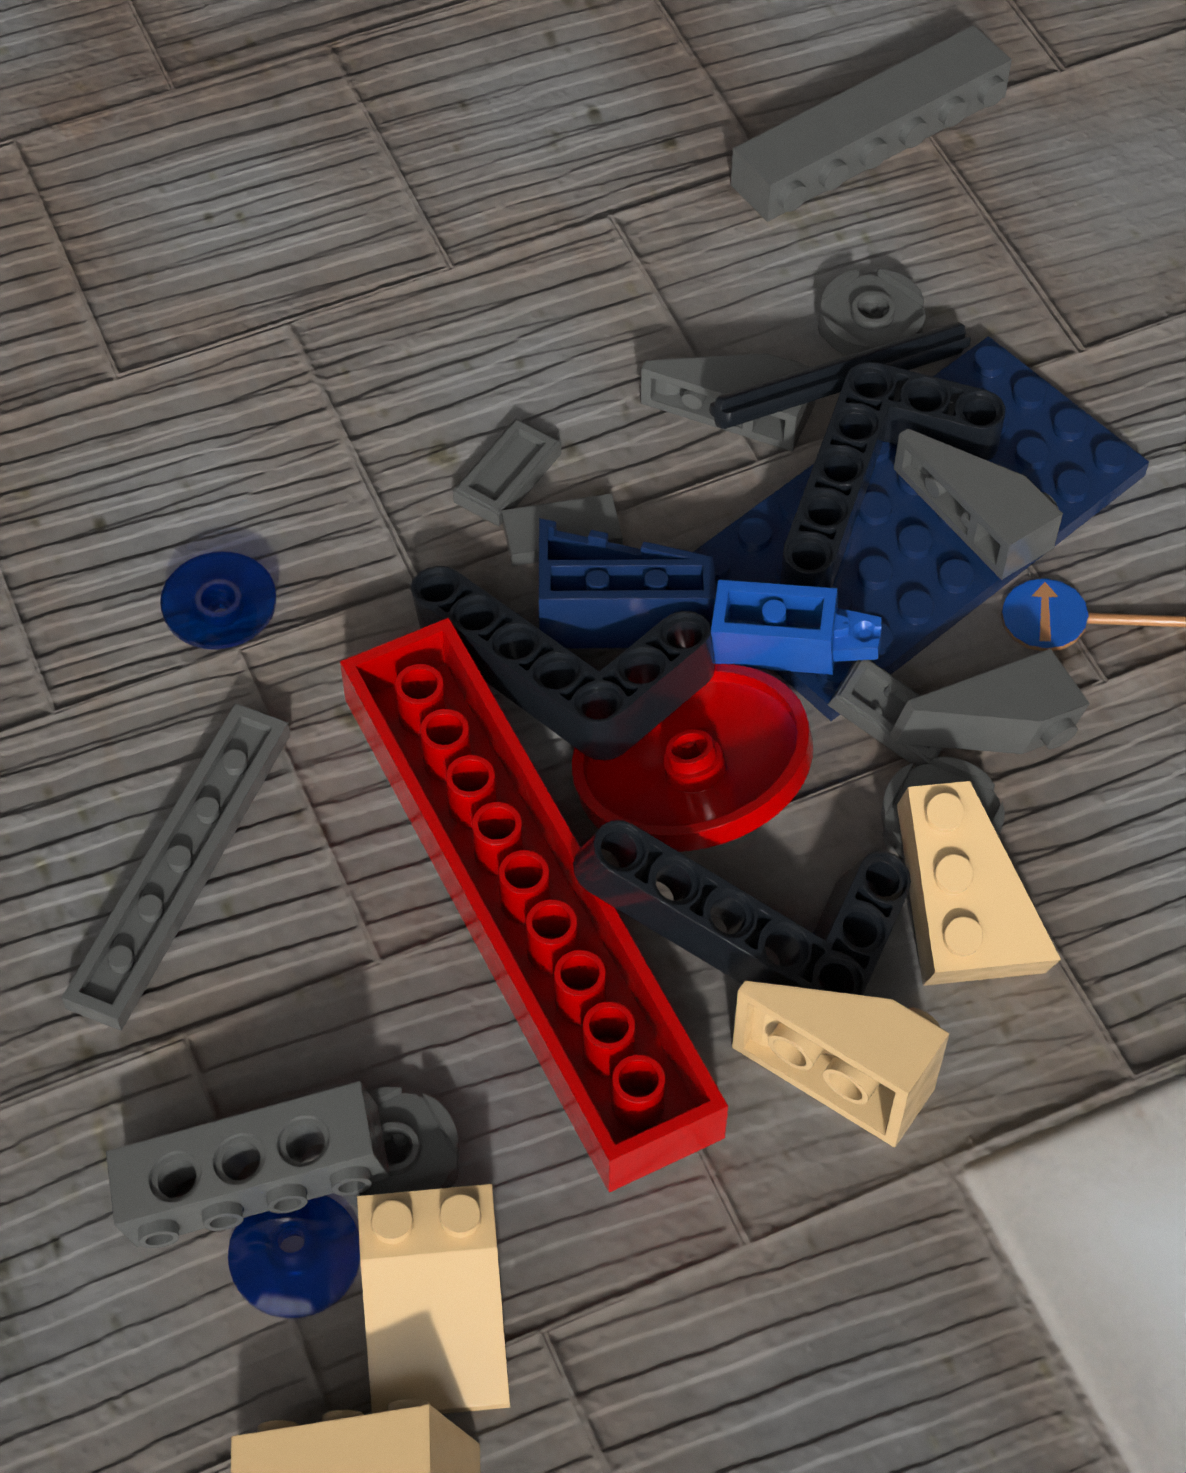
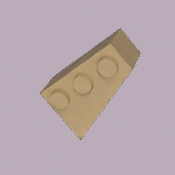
(965, 891)
(400, 1440)

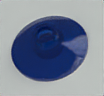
(216, 583)
(298, 1281)

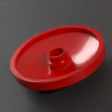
(708, 767)

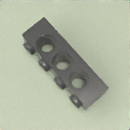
(151, 1171)

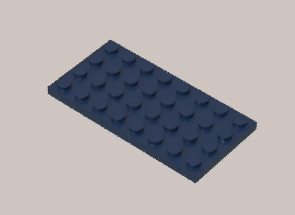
(902, 553)

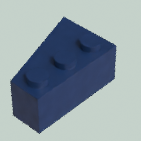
(613, 592)

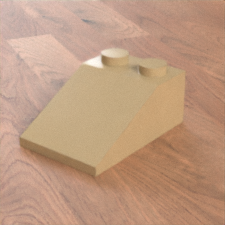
(844, 1050)
(433, 1299)

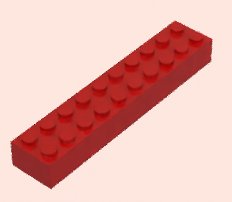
(549, 943)

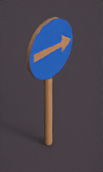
(1054, 615)

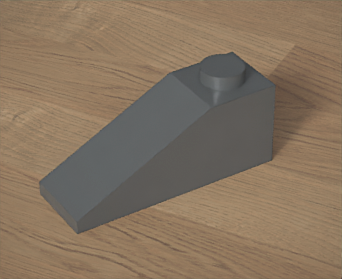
(692, 384)
(982, 502)
(999, 710)

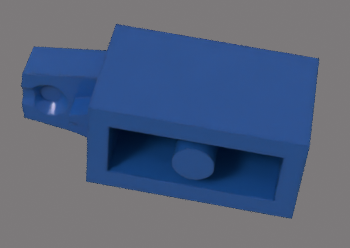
(789, 628)

